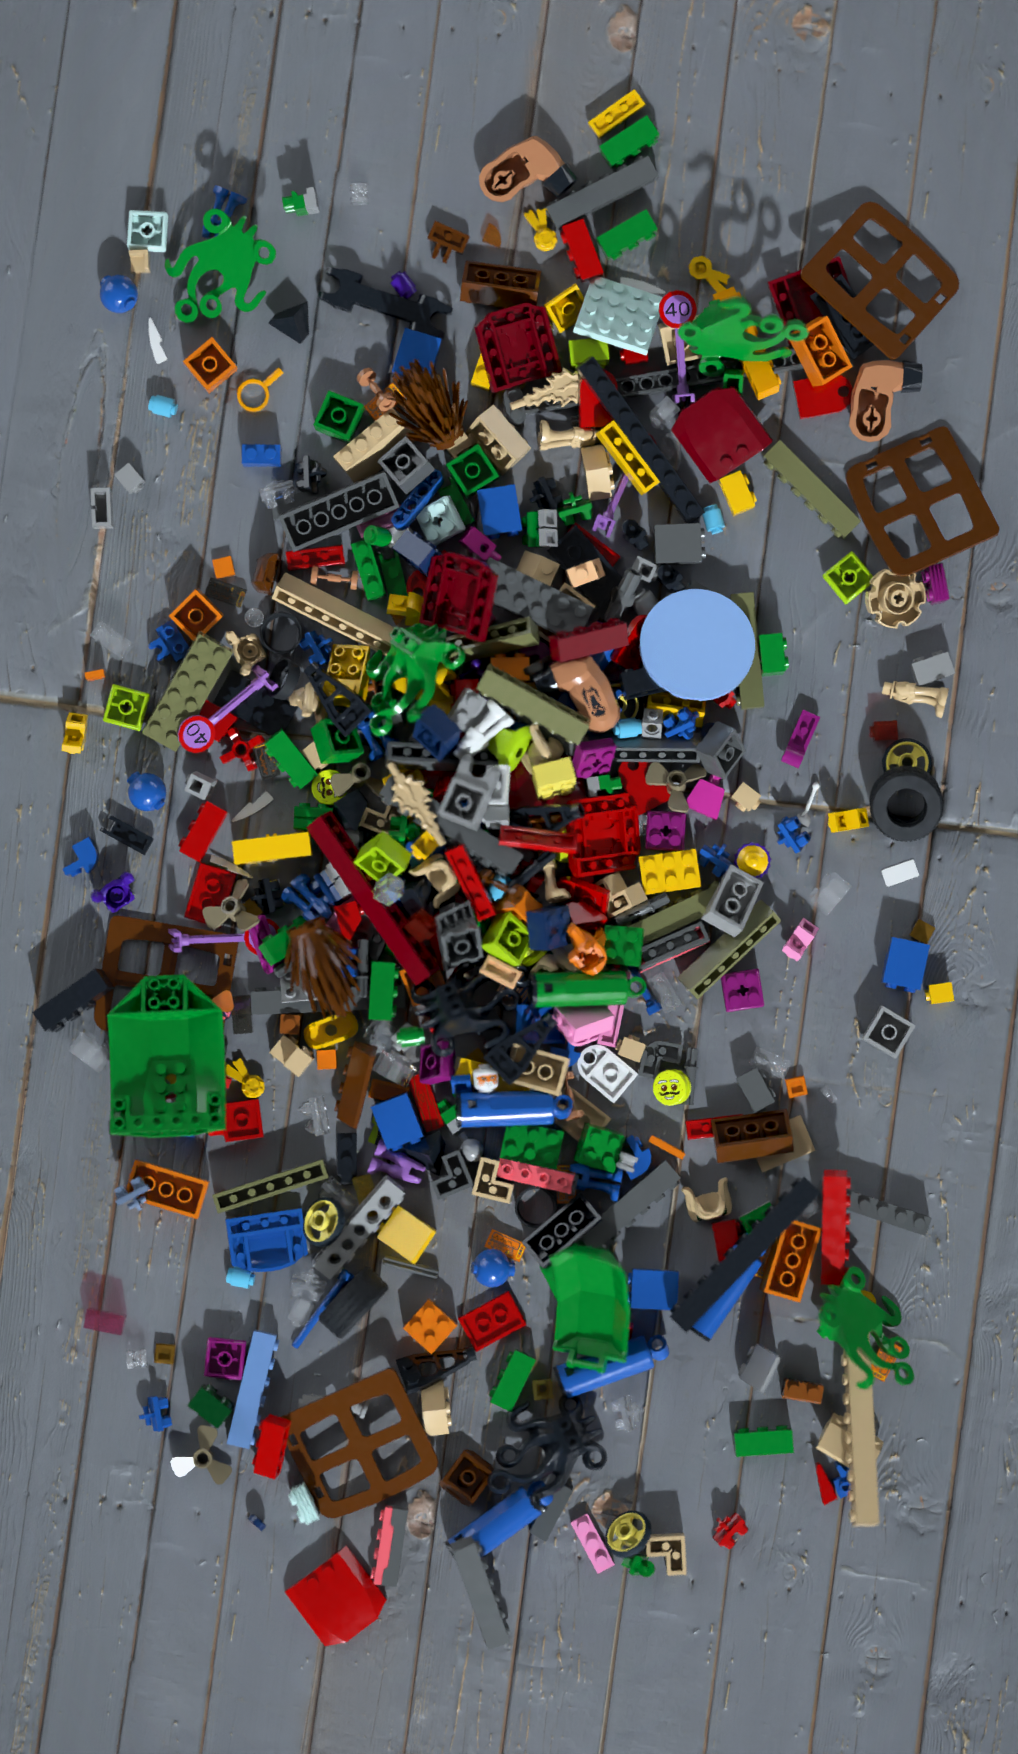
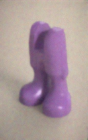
(399, 1169)

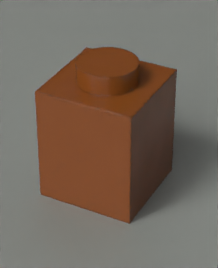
(290, 1024)

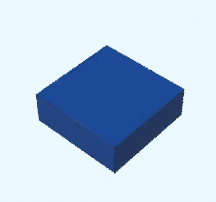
(461, 1083)

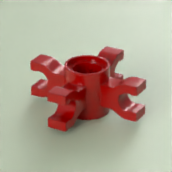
(237, 740)

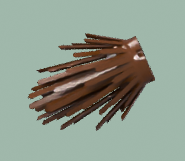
(429, 406)
(321, 956)

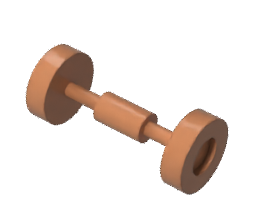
(367, 377)
(334, 577)
(574, 1114)

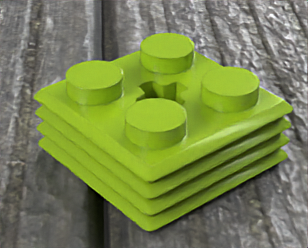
(851, 565)
(121, 696)

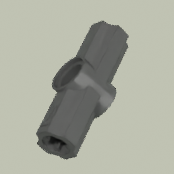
(623, 595)

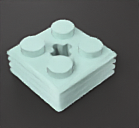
(140, 221)
(449, 527)
(303, 1499)

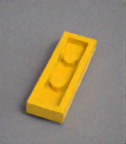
(616, 113)

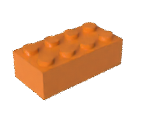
(170, 1188)
(790, 1261)

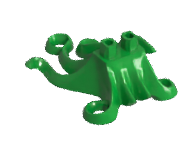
(230, 254)
(723, 333)
(412, 656)
(849, 1319)

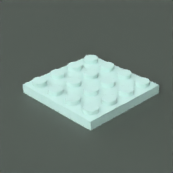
(618, 315)

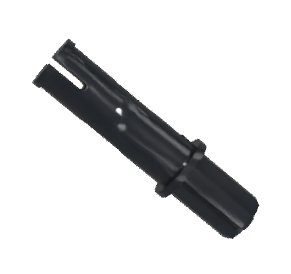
(532, 869)

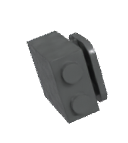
(679, 544)

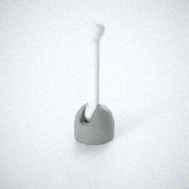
(804, 816)

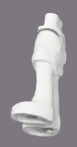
(476, 739)

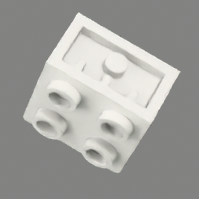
(500, 794)

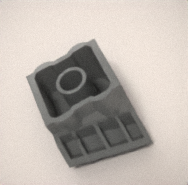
(458, 936)

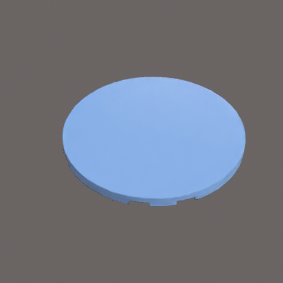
(697, 644)

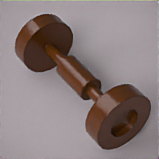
(515, 894)

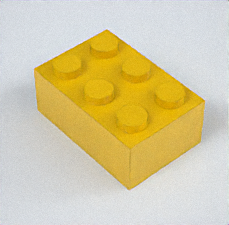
(669, 872)

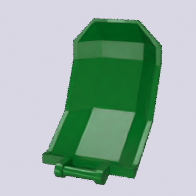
(590, 1307)

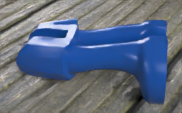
(220, 196)
(376, 750)
(317, 905)
(585, 1182)

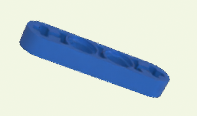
(429, 483)

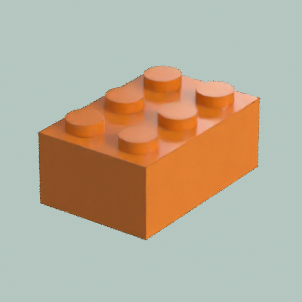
(821, 352)

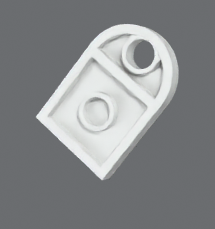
(607, 1072)

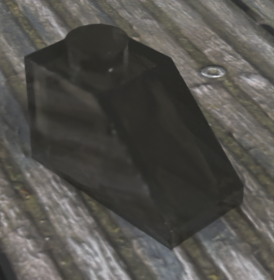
(241, 1015)

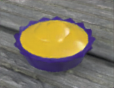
(753, 859)

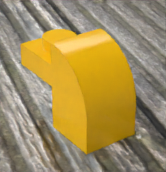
(406, 606)
(75, 733)
(848, 820)

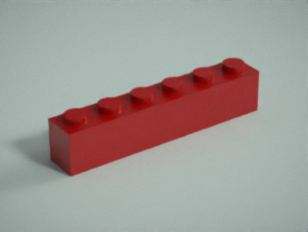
(834, 1226)

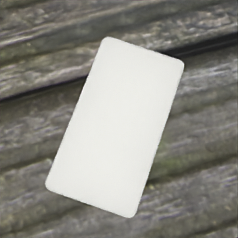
(900, 873)

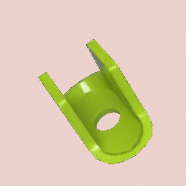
(510, 745)

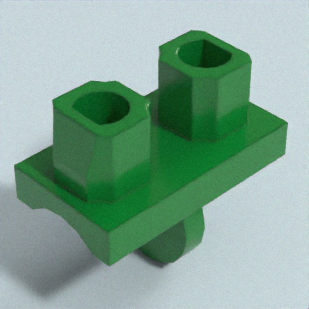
(572, 506)
(400, 823)
(639, 1565)

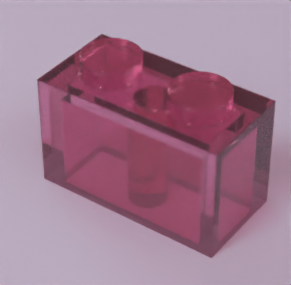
(105, 1321)

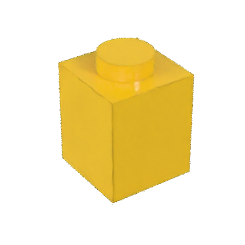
(939, 993)

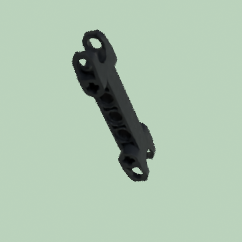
(354, 293)

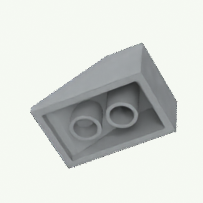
(469, 710)
(732, 901)
(759, 1367)

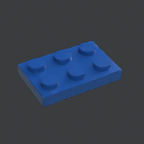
(527, 1016)

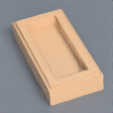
(500, 971)

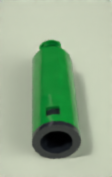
(581, 989)

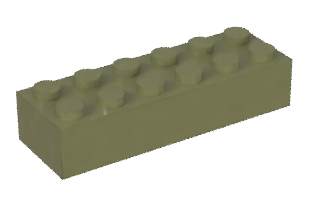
(187, 689)

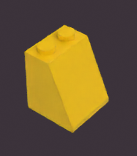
(406, 1233)

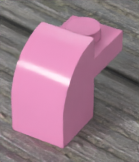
(800, 939)

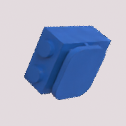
(417, 346)
(499, 511)
(905, 964)
(397, 1121)
(653, 1288)

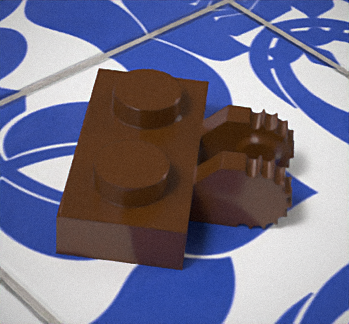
(448, 238)

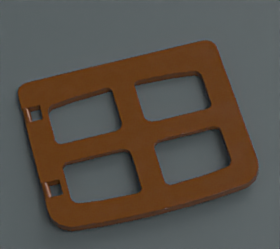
(882, 277)
(919, 502)
(129, 928)
(360, 1446)

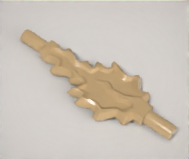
(562, 388)
(413, 797)

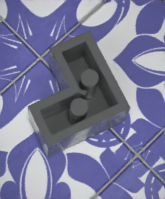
(457, 1178)

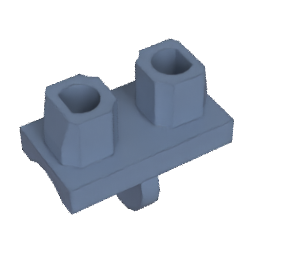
(123, 1196)

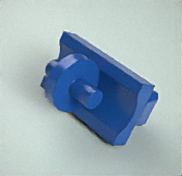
(319, 645)
(683, 726)
(789, 834)
(717, 856)
(158, 1422)

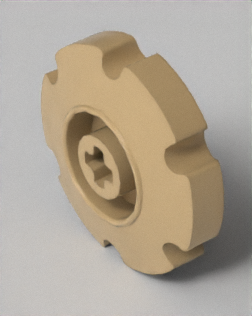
(894, 611)

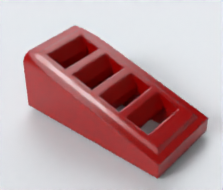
(442, 786)
(826, 1489)

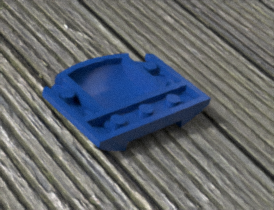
(266, 1240)

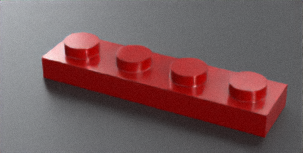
(538, 839)
(470, 882)

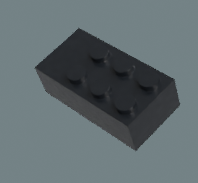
(74, 999)

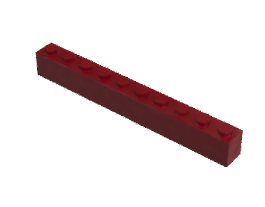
(387, 919)

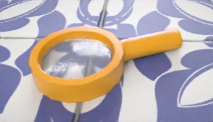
(254, 394)

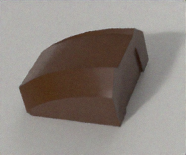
(266, 573)
(467, 1477)

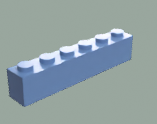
(252, 1388)

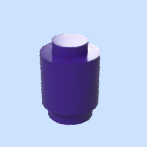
(403, 285)

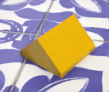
(565, 308)

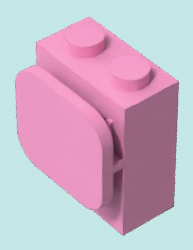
(582, 1023)

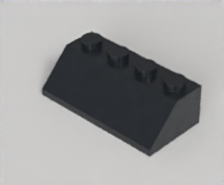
(562, 1229)

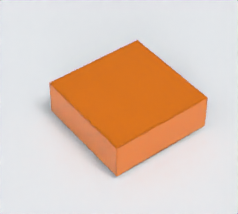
(223, 567)
(95, 675)
(326, 1059)
(796, 1086)

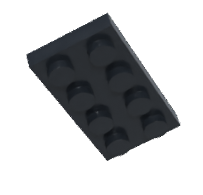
(849, 336)
(577, 549)
(257, 709)

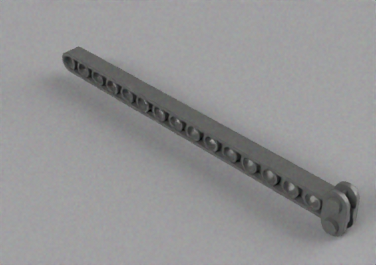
(517, 416)

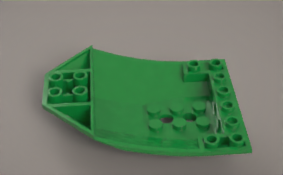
(159, 1032)

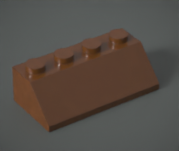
(499, 284)
(356, 1083)
(752, 1135)

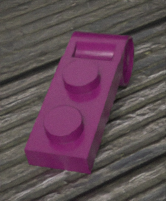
(800, 739)
(258, 933)

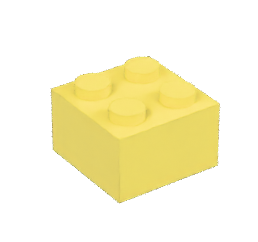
(554, 778)

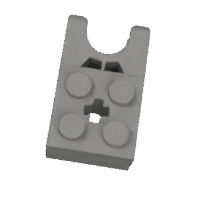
(471, 789)

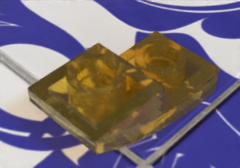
(363, 1186)

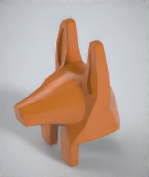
(588, 950)

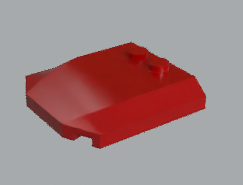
(606, 835)
(337, 1598)

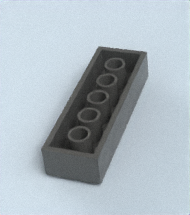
(338, 511)
(536, 600)

